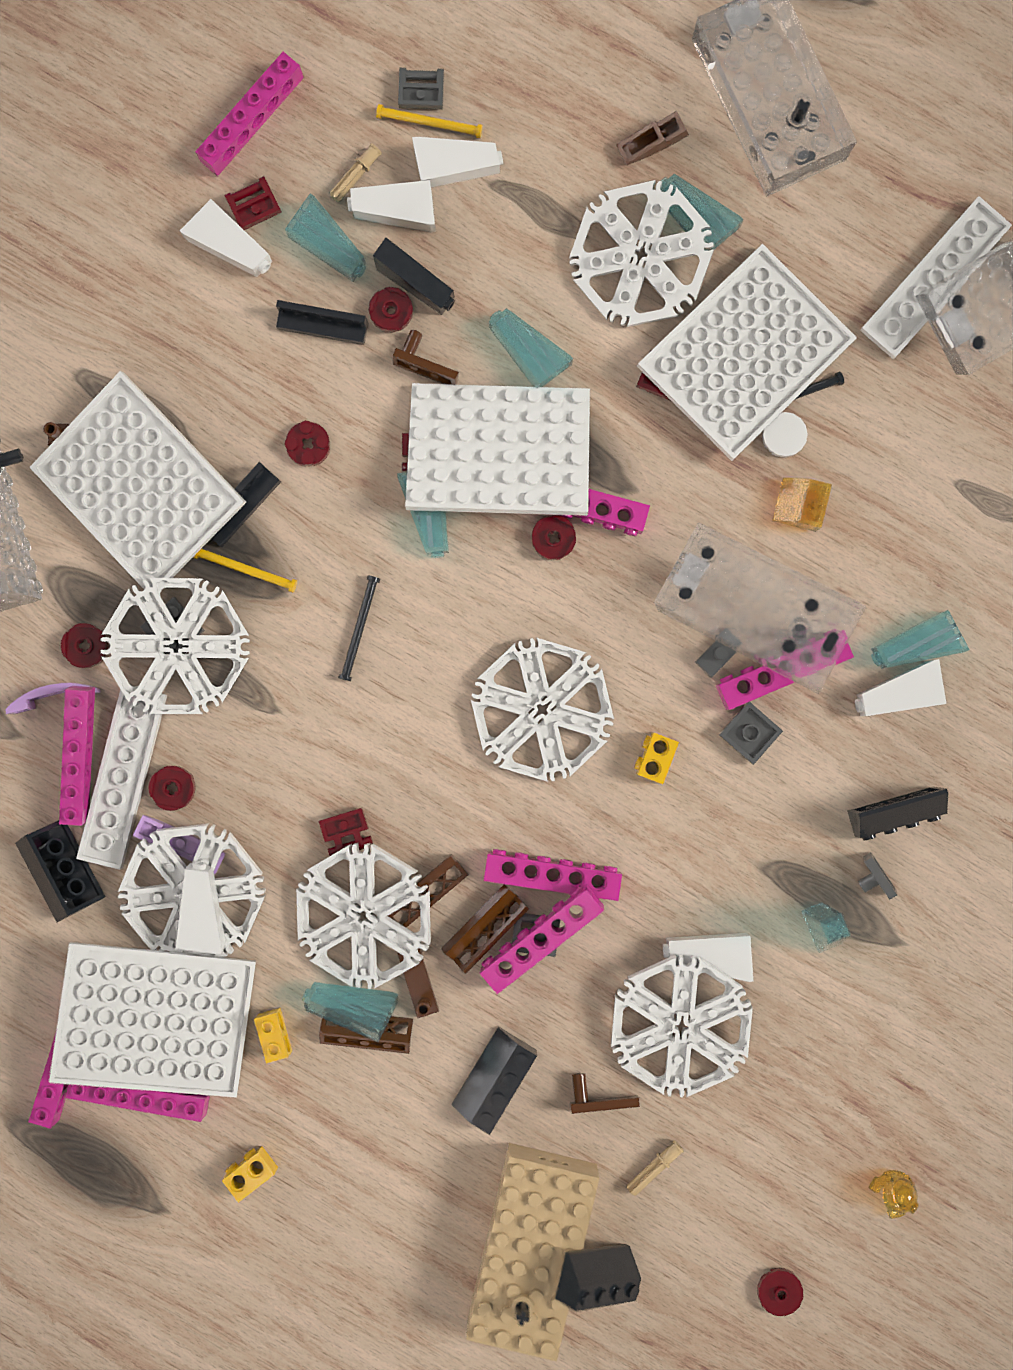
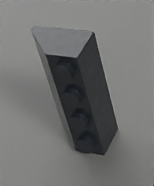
(898, 812)
(61, 878)
(494, 1080)
(598, 1278)

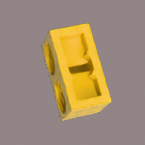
(662, 760)
(273, 1035)
(252, 1176)

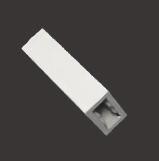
(455, 160)
(395, 204)
(223, 237)
(909, 690)
(200, 915)
(724, 951)

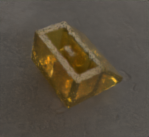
(802, 503)

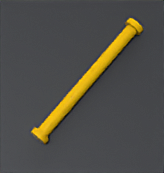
(429, 121)
(255, 572)

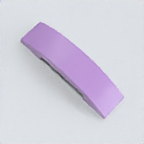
(27, 703)
(183, 845)

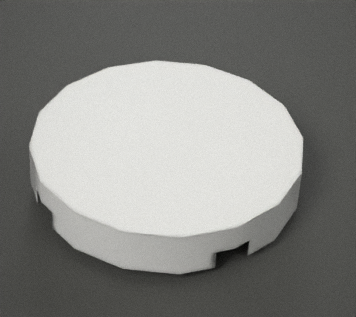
(785, 435)

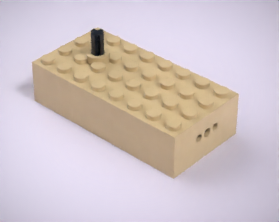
(535, 1220)

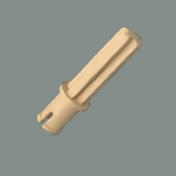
(355, 172)
(655, 1168)

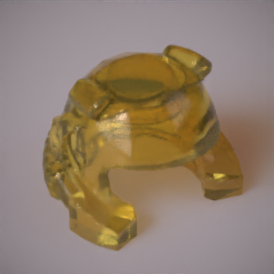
(898, 1194)

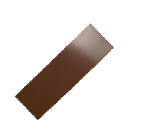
(652, 138)

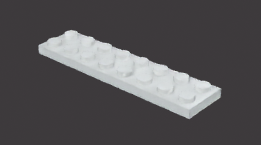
(963, 243)
(119, 783)

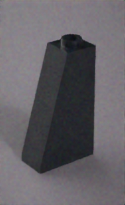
(413, 277)

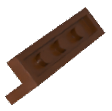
(428, 880)
(482, 925)
(388, 1042)

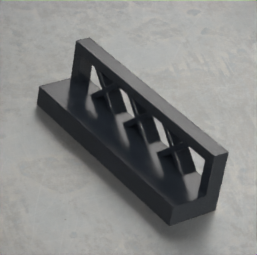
(321, 322)
(254, 490)

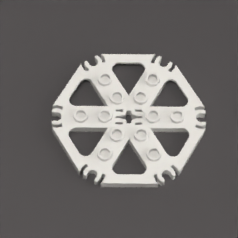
(662, 250)
(165, 664)
(562, 716)
(170, 894)
(367, 931)
(699, 1037)

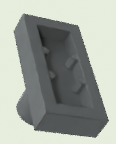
(714, 658)
(876, 878)

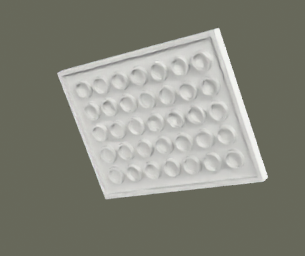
(746, 352)
(498, 449)
(137, 483)
(152, 1020)

